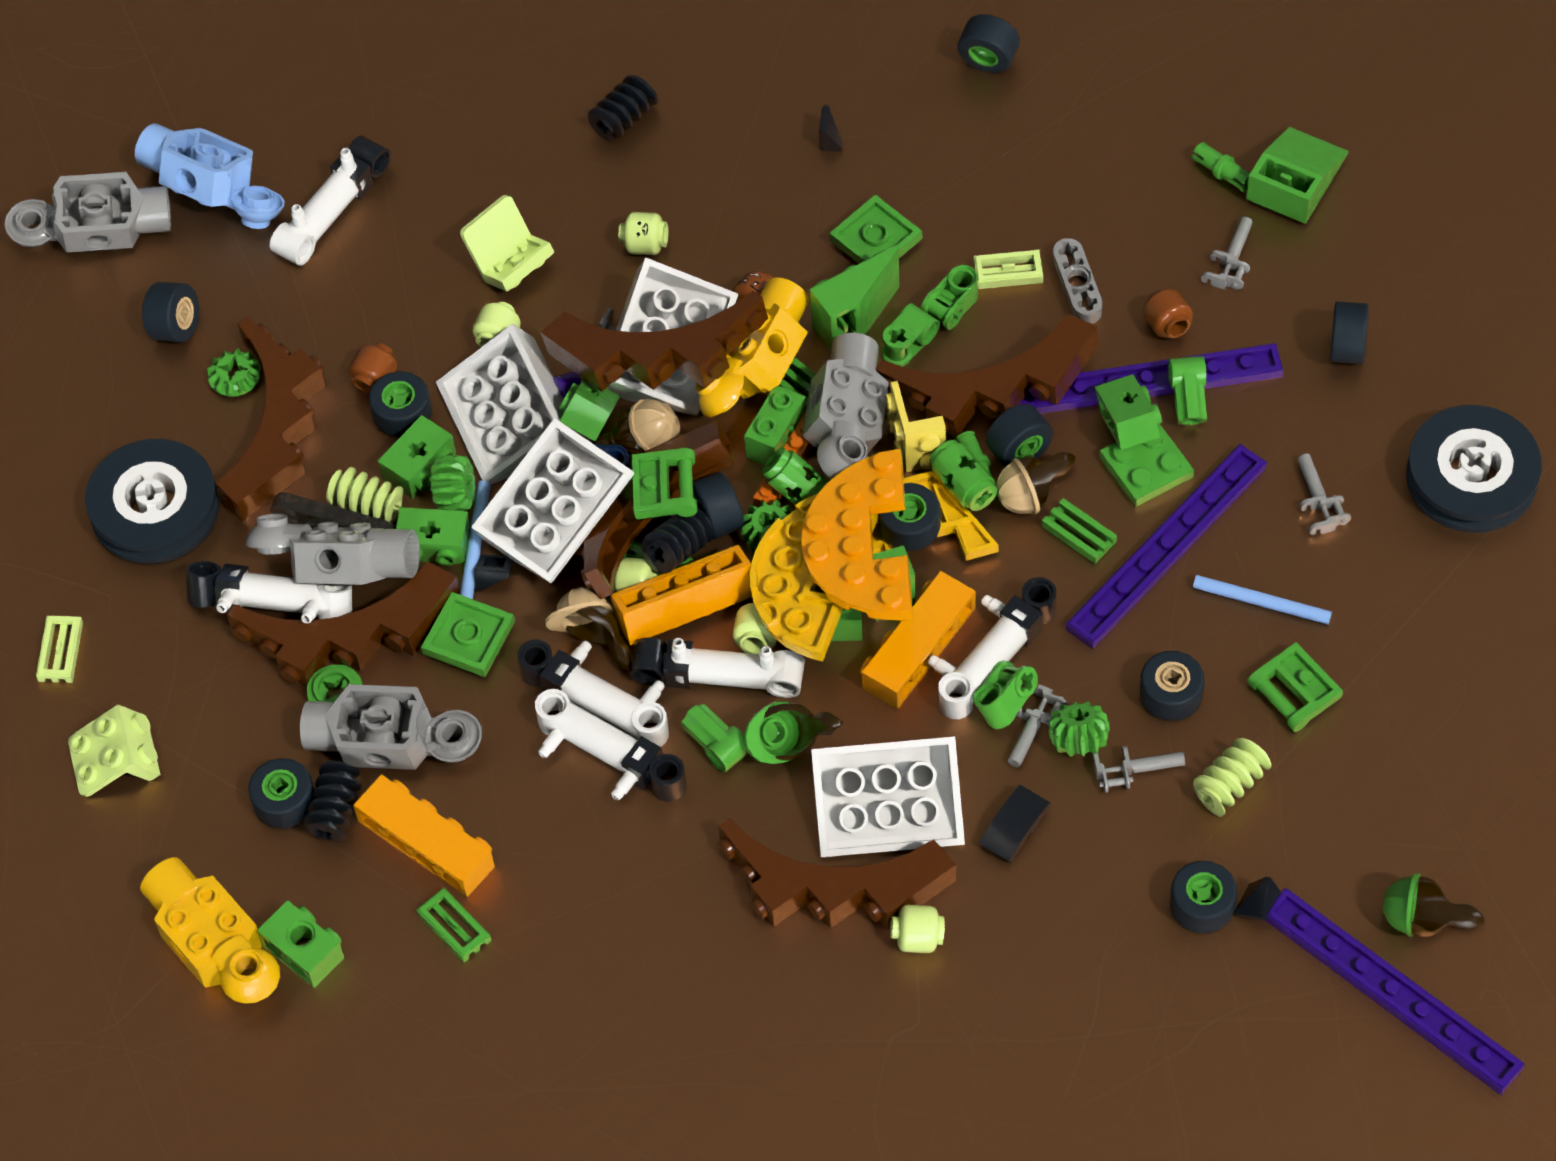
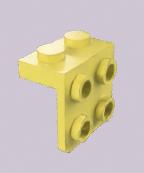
(916, 438)

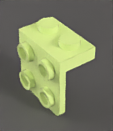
(503, 245)
(111, 747)

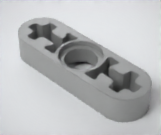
(1079, 268)

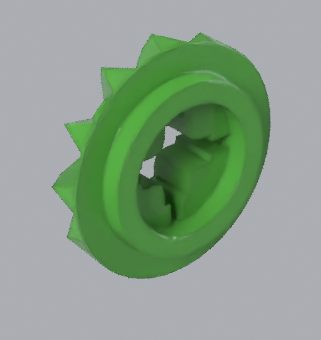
(242, 381)
(331, 677)

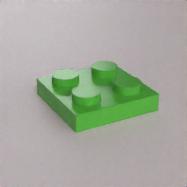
(874, 229)
(1147, 467)
(468, 634)

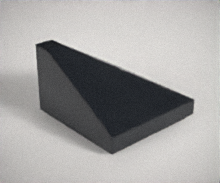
(828, 132)
(491, 570)
(1258, 899)

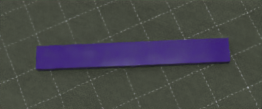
(1222, 369)
(1165, 546)
(1394, 992)

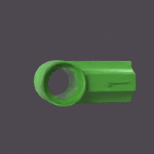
(1188, 380)
(721, 744)

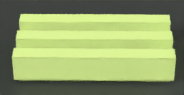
(1009, 273)
(56, 673)

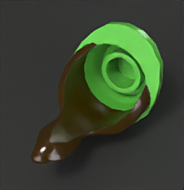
(786, 731)
(1422, 909)

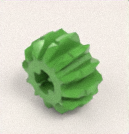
(453, 483)
(760, 520)
(1079, 728)

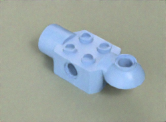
(208, 171)

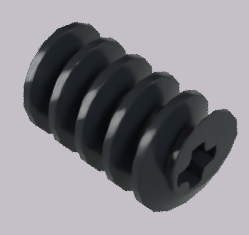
(622, 107)
(676, 541)
(332, 801)

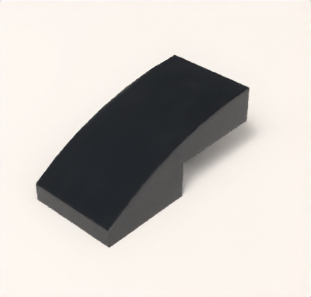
(1014, 823)

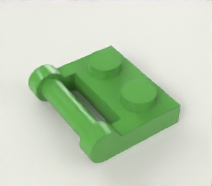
(652, 487)
(1303, 678)

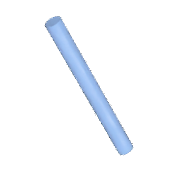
(474, 541)
(1262, 599)

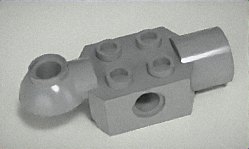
(91, 214)
(846, 404)
(338, 553)
(387, 728)

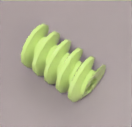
(363, 497)
(1229, 774)

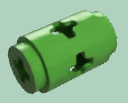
(786, 470)
(961, 470)

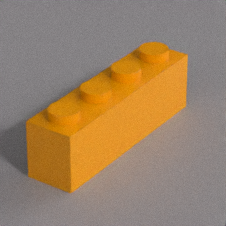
(683, 594)
(905, 651)
(425, 835)

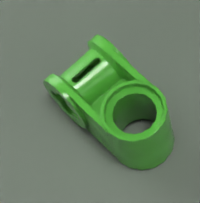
(948, 300)
(908, 335)
(1002, 693)

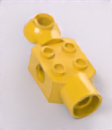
(765, 354)
(210, 932)

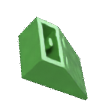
(1294, 174)
(855, 296)

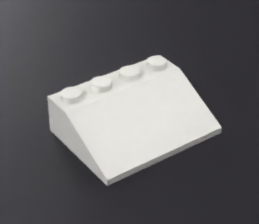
(663, 301)
(502, 401)
(552, 501)
(887, 796)

